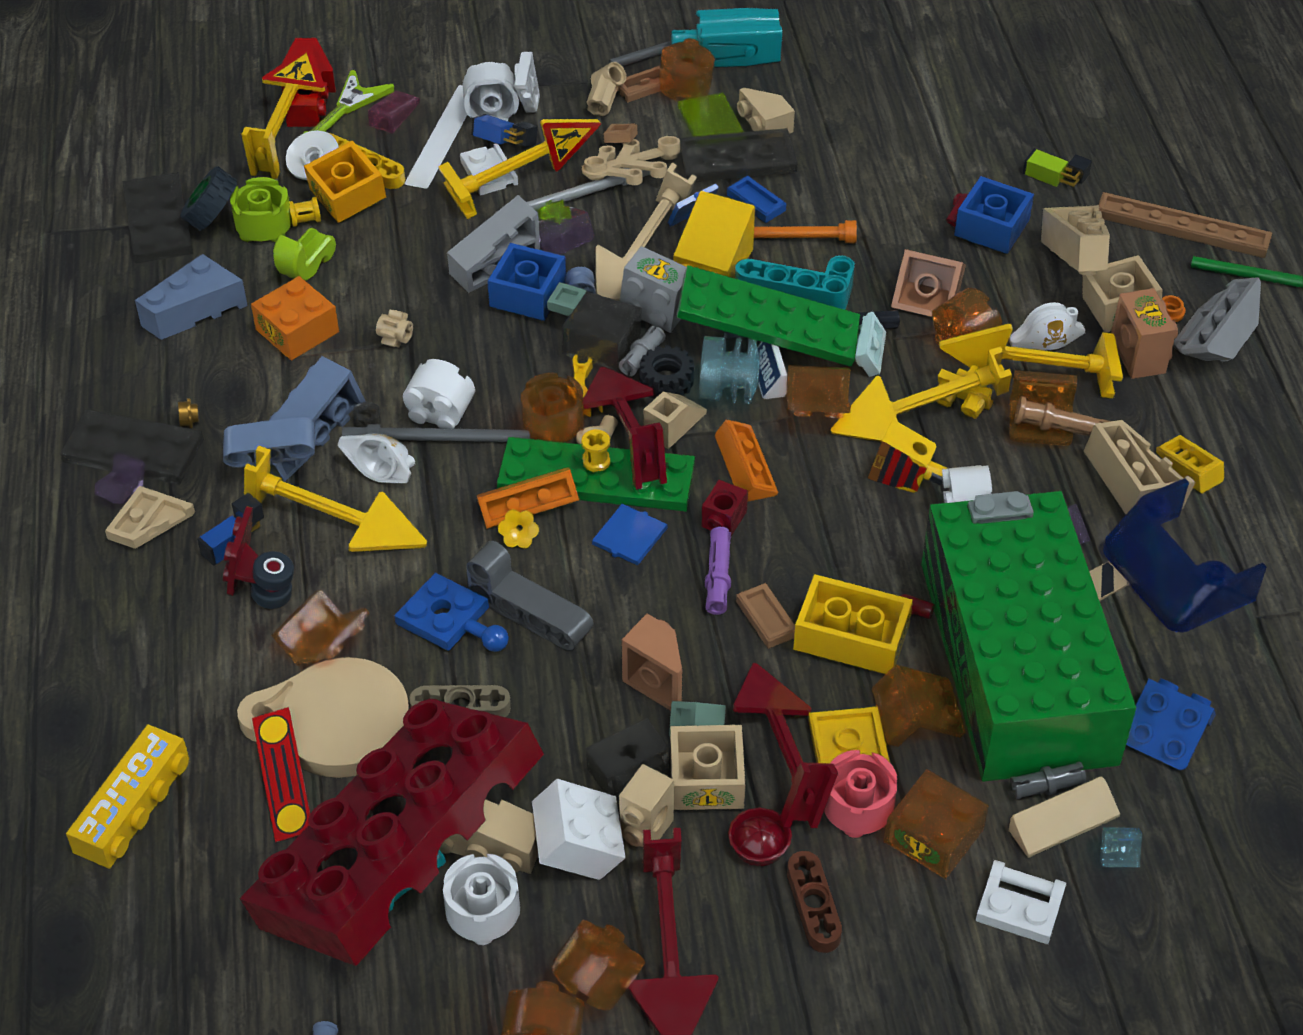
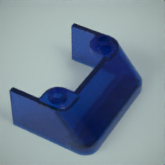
(1165, 576)

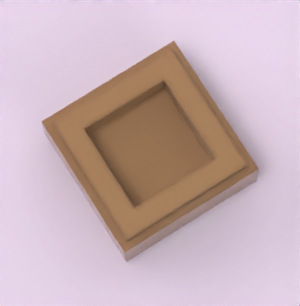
(620, 133)

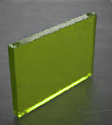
(709, 115)

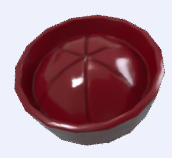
(759, 836)

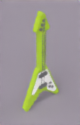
(351, 99)

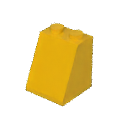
(717, 234)

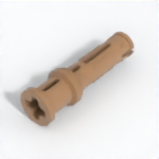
(1048, 416)

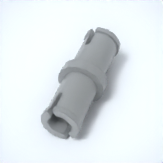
(650, 340)

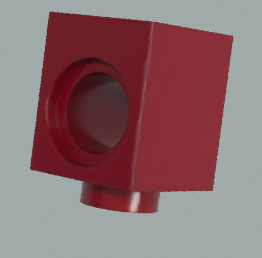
(724, 506)

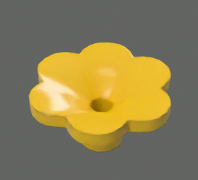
(513, 534)

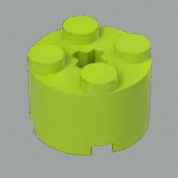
(261, 210)

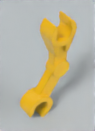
(581, 372)

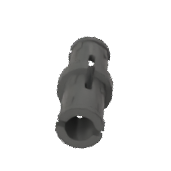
(1047, 780)

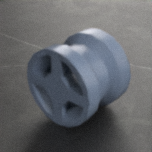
(581, 278)

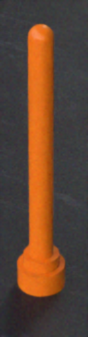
(845, 232)

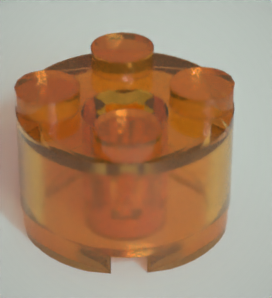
(686, 70)
(964, 314)
(552, 407)
(597, 964)
(542, 1012)

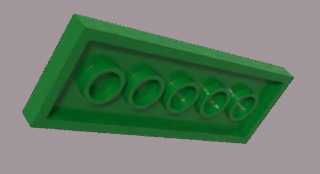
(768, 315)
(614, 485)

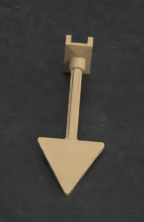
(609, 266)

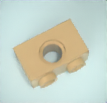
(646, 805)

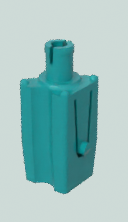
(737, 35)

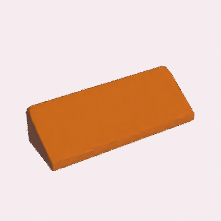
(745, 460)
(531, 495)

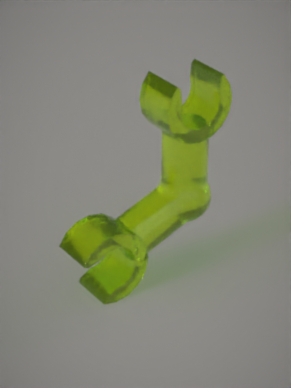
(555, 211)

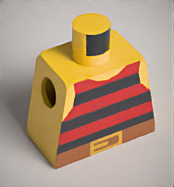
(905, 459)

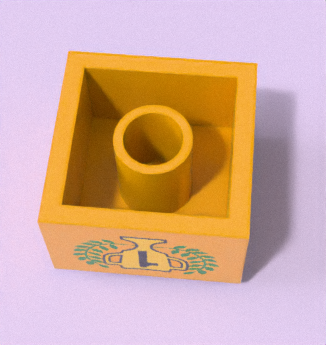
(345, 181)

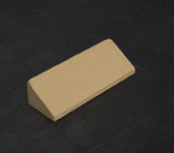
(1063, 817)

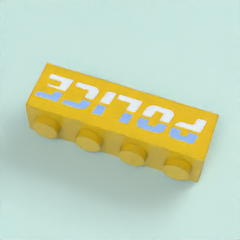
(128, 796)

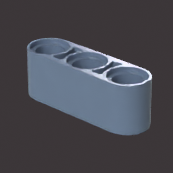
(286, 438)

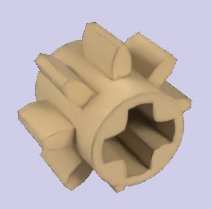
(394, 328)

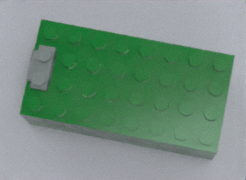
(1025, 635)

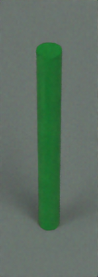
(1247, 271)

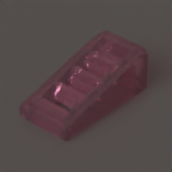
(392, 111)

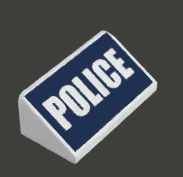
(772, 372)

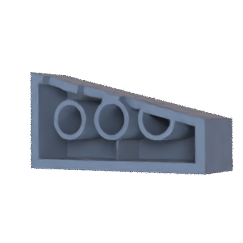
(326, 398)

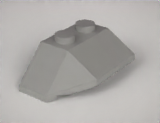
(1222, 322)

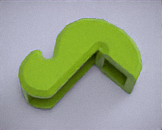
(303, 256)

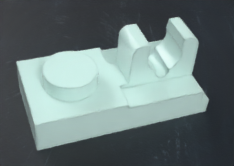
(870, 344)

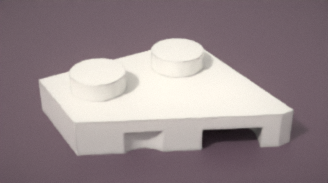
(526, 82)

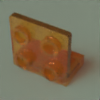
(916, 700)

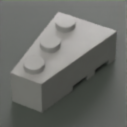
(479, 253)

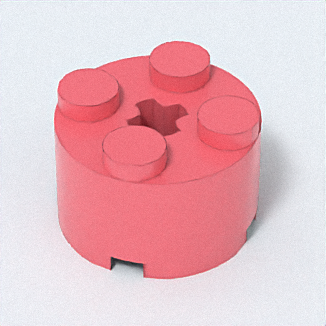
(862, 793)

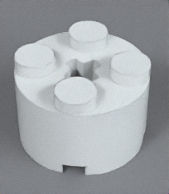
(490, 91)
(438, 394)
(966, 483)
(481, 897)

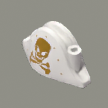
(1048, 328)
(378, 457)

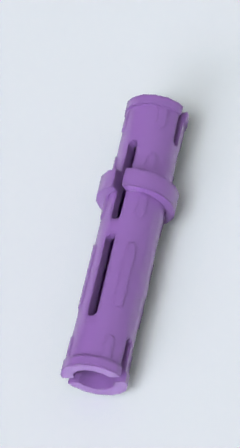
(717, 580)

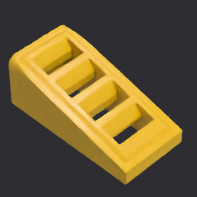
(1210, 467)

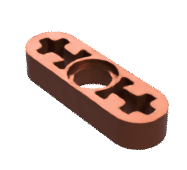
(811, 916)

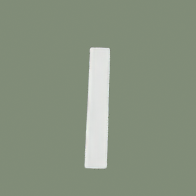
(439, 142)

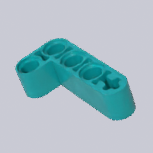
(827, 288)

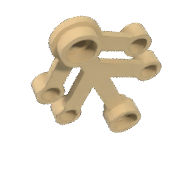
(630, 157)

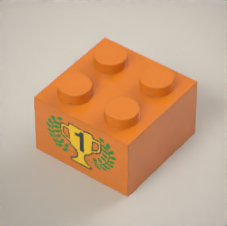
(295, 318)

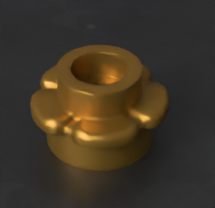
(187, 413)

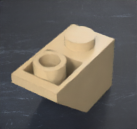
(765, 110)
(675, 415)

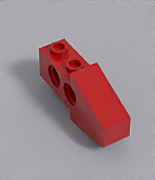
(308, 104)

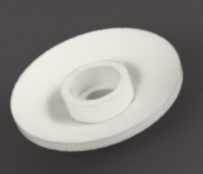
(307, 149)

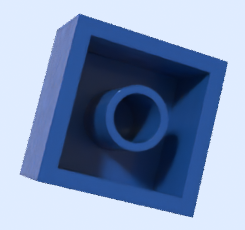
(993, 214)
(525, 280)

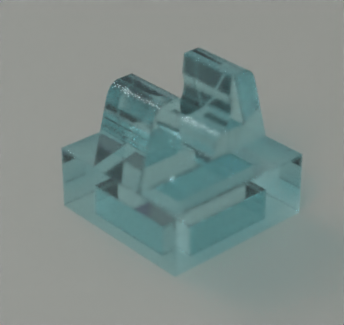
(1121, 847)

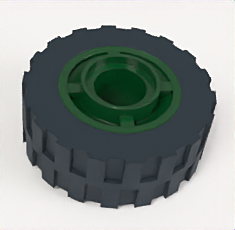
(208, 198)

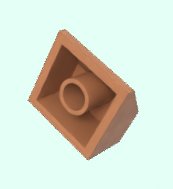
(926, 282)
(653, 661)

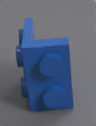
(1169, 723)

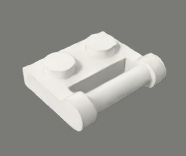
(1017, 911)

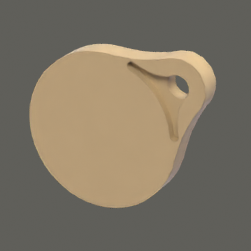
(336, 712)

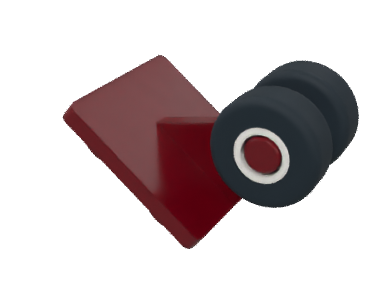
(268, 572)

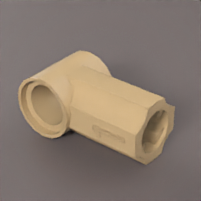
(604, 88)

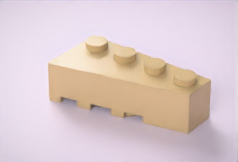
(1077, 237)

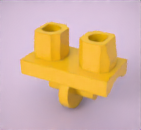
(975, 398)

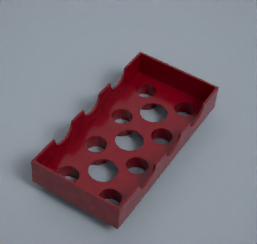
(348, 909)

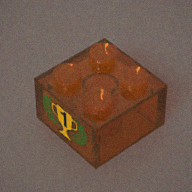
(936, 823)

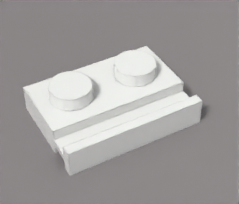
(483, 159)

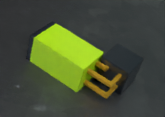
(1053, 169)

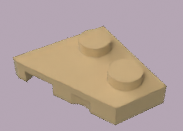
(147, 516)

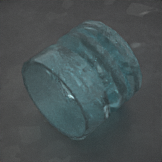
(728, 369)

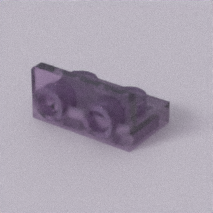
(566, 235)

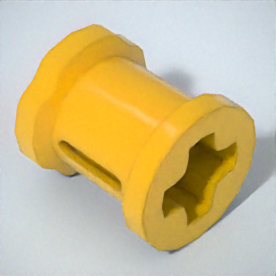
(310, 206)
(596, 455)

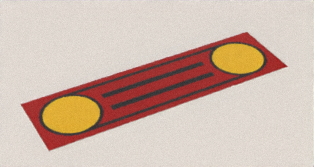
(282, 773)

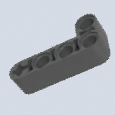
(525, 601)

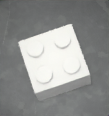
(578, 829)

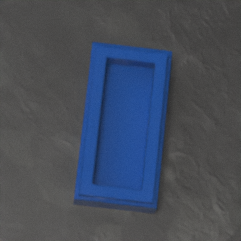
(750, 192)

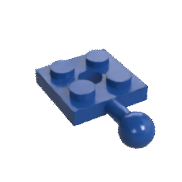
(447, 628)

